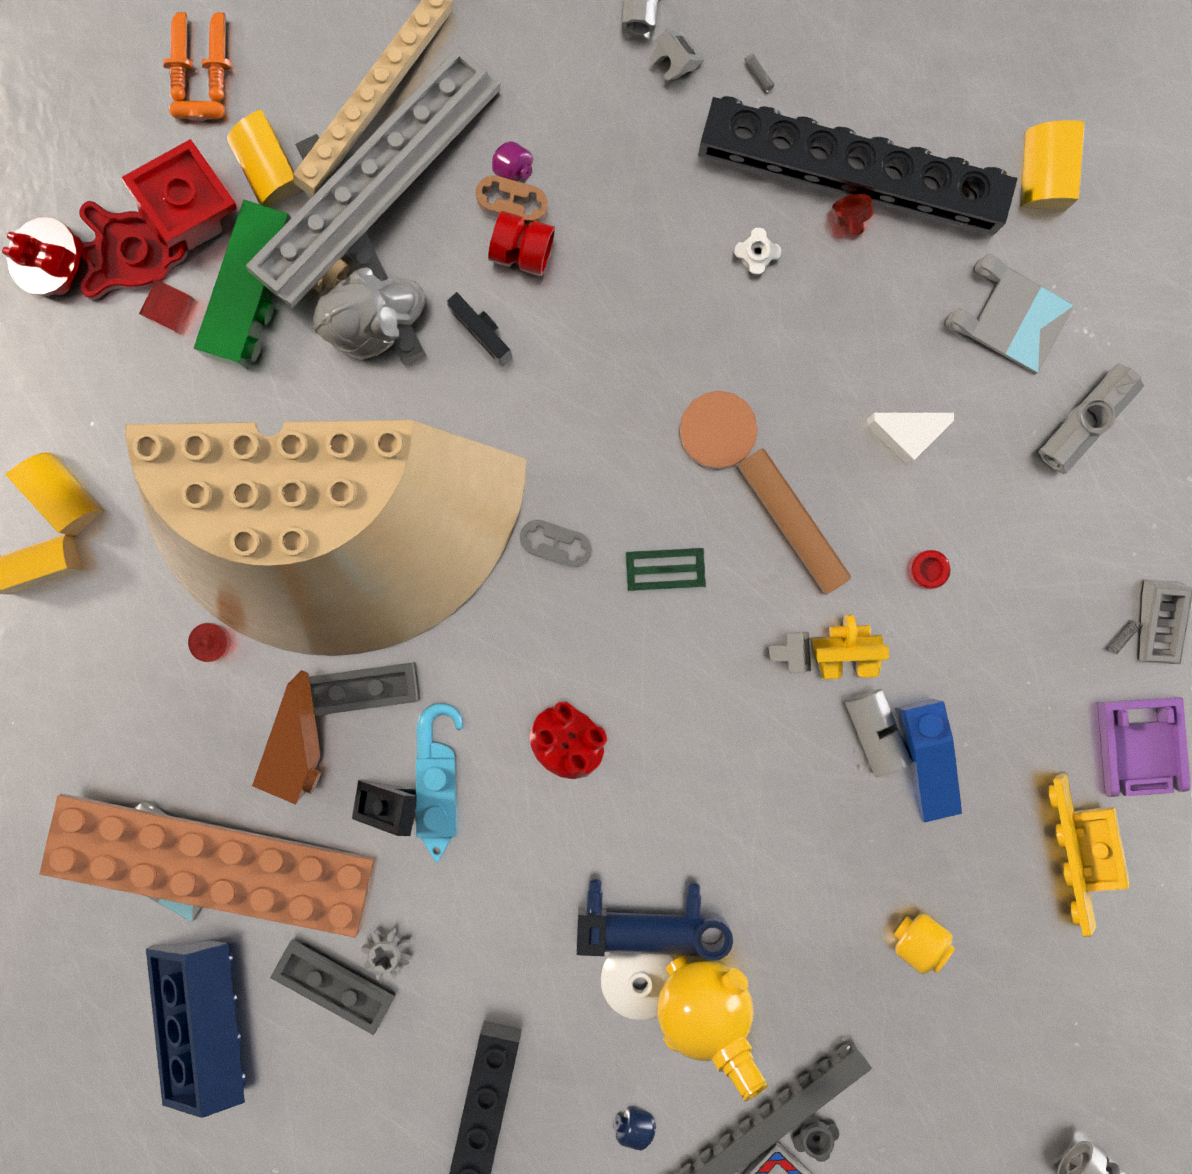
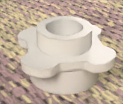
(755, 262)

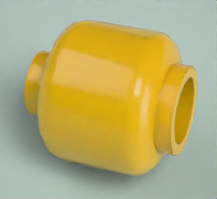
(923, 943)

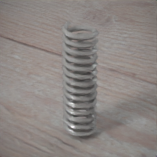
(759, 73)
(1123, 636)

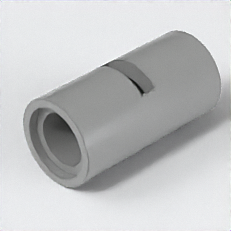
(878, 733)

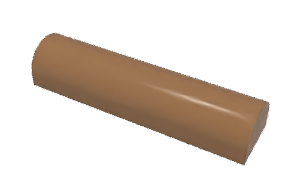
(794, 521)

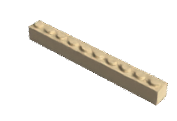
(371, 94)

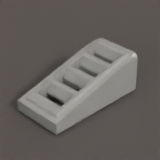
(1150, 620)

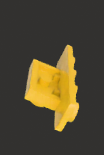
(1092, 850)

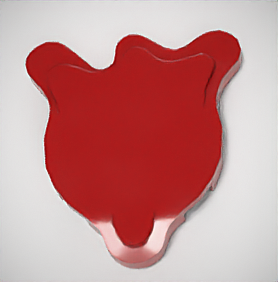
(123, 252)

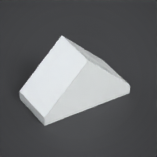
(909, 432)

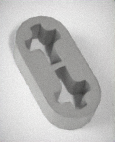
(558, 534)

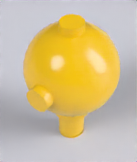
(708, 1017)

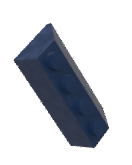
(196, 1027)

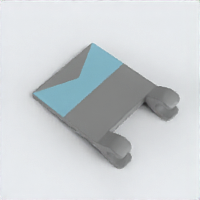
(1018, 318)

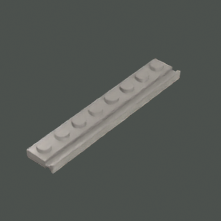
(373, 178)

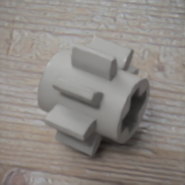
(384, 964)

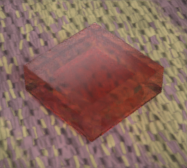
(166, 306)

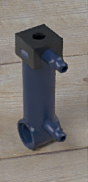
(649, 933)

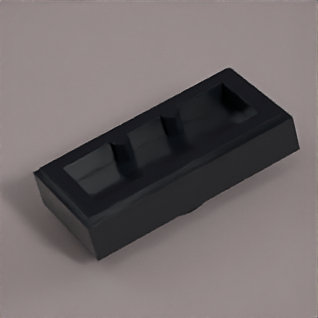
(480, 327)

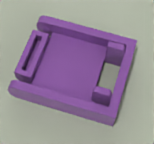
(1144, 752)

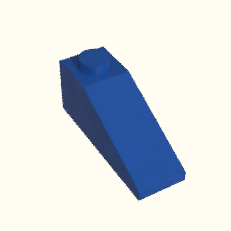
(933, 758)

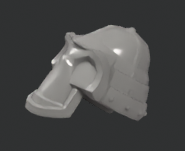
(364, 312)

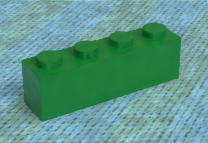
(238, 299)

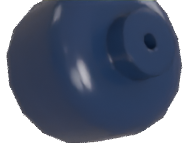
(635, 1128)

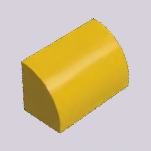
(262, 159)
(1052, 165)
(55, 493)
(39, 564)

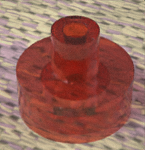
(853, 211)
(217, 642)

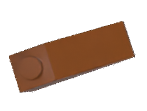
(292, 747)

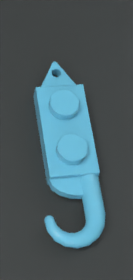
(436, 782)

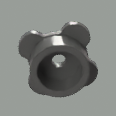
(816, 1149)

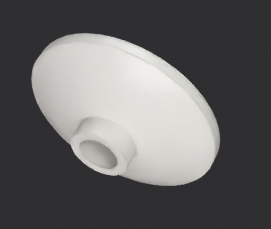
(618, 978)

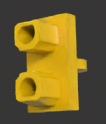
(849, 644)

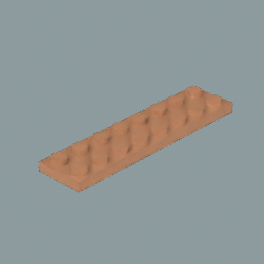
(206, 865)

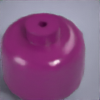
(512, 161)

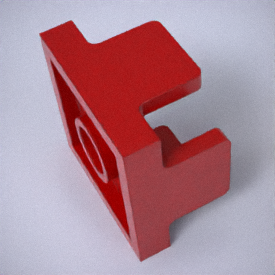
(180, 196)

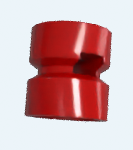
(521, 243)

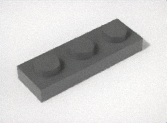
(364, 689)
(332, 987)

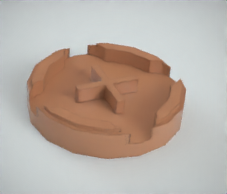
(718, 430)

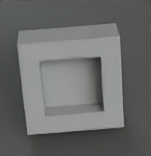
(679, 50)
(795, 652)

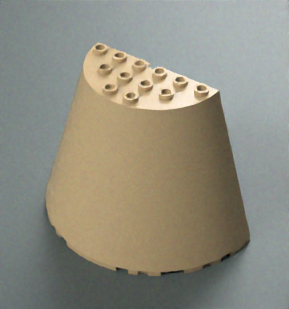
(327, 528)

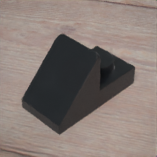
(385, 807)

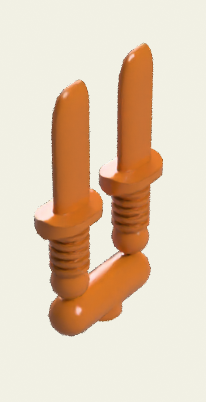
(178, 63)

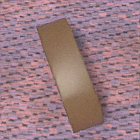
(514, 192)

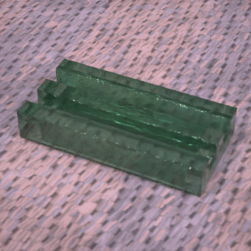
(699, 568)

